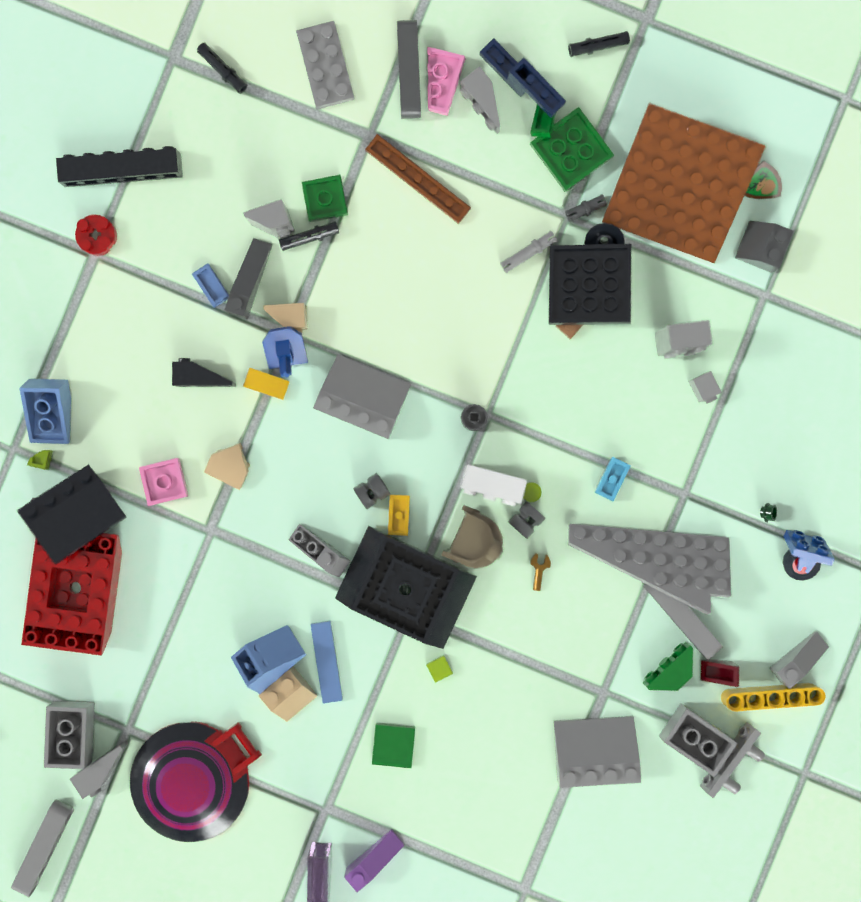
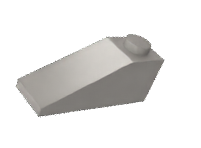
(799, 660)
(91, 778)

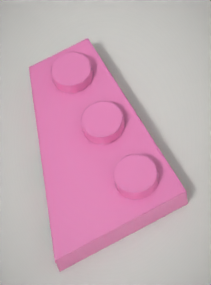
(443, 77)

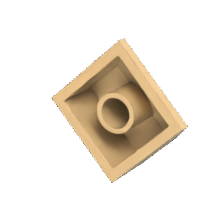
(288, 695)

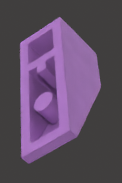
(373, 860)

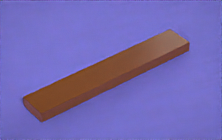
(417, 179)

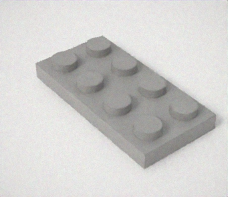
(325, 65)

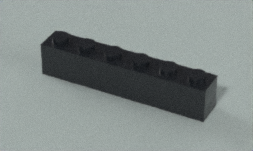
(119, 167)

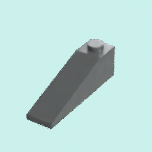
(248, 279)

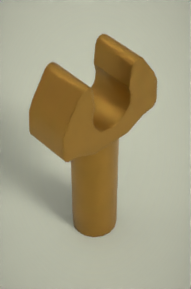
(539, 568)

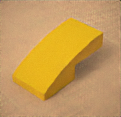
(266, 383)

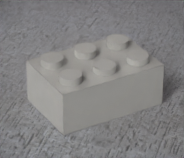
(683, 339)
(69, 735)
(697, 740)

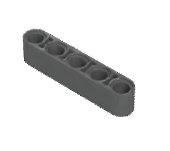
(409, 69)

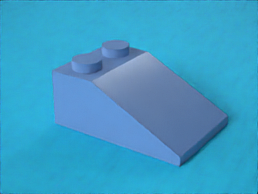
(47, 410)

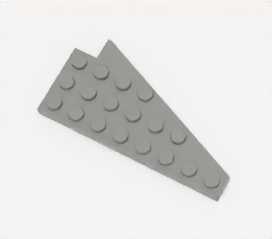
(674, 563)

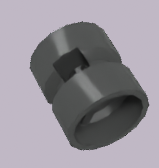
(474, 417)
(378, 487)
(521, 525)

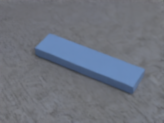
(326, 662)

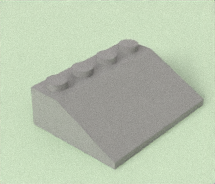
(362, 396)
(596, 752)

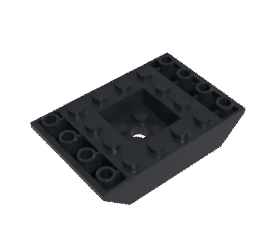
(387, 563)

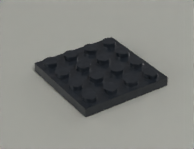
(590, 284)

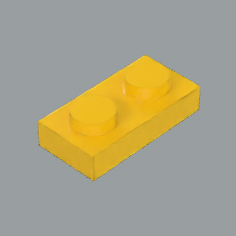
(398, 515)

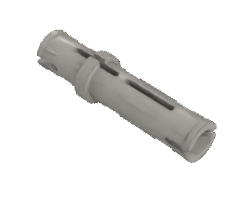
(529, 251)

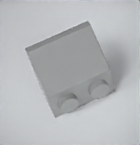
(271, 218)

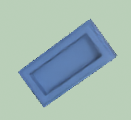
(211, 285)

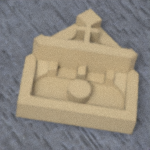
(229, 466)

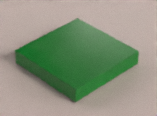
(324, 198)
(393, 745)

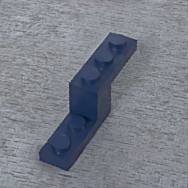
(522, 77)

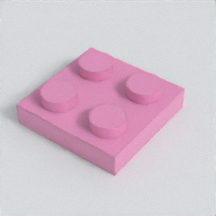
(163, 481)

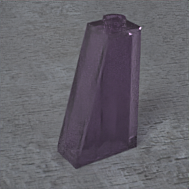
(319, 872)

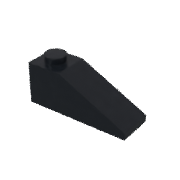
(190, 374)

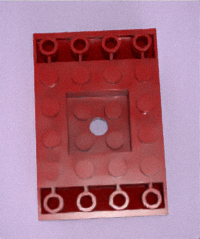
(67, 619)

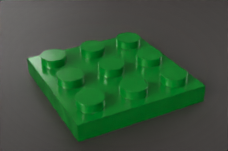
(572, 150)

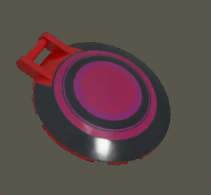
(191, 780)

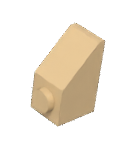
(289, 315)

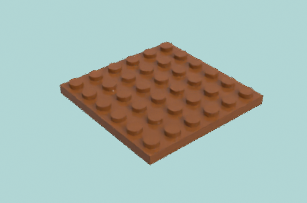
(683, 183)

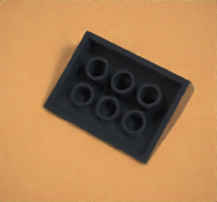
(71, 514)

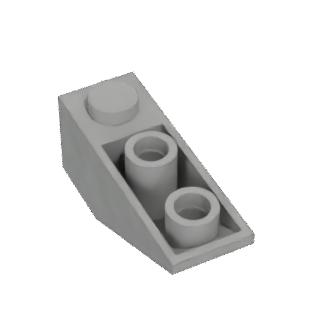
(480, 91)
(319, 551)

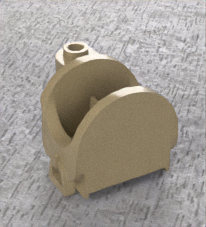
(476, 541)

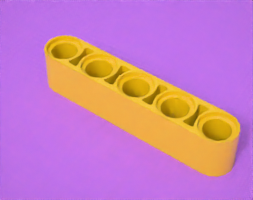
(781, 701)

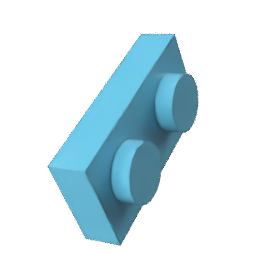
(612, 478)

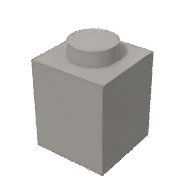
(705, 387)

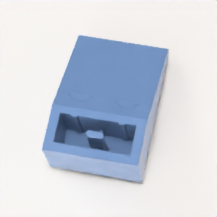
(268, 658)

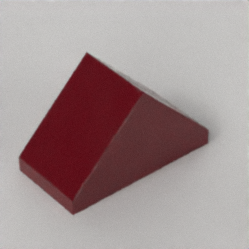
(720, 672)

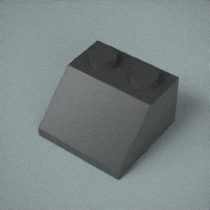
(764, 245)

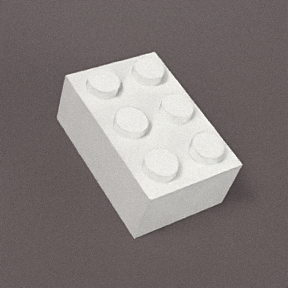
(493, 485)

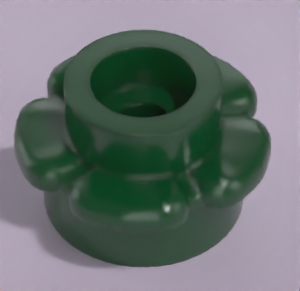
(768, 512)

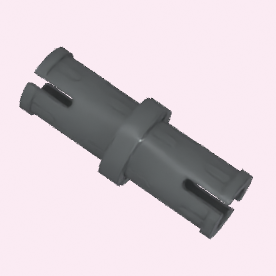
(586, 208)

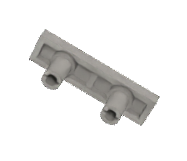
(745, 738)

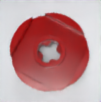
(86, 228)

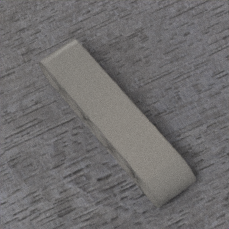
(688, 623)
(42, 848)

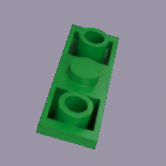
(672, 671)

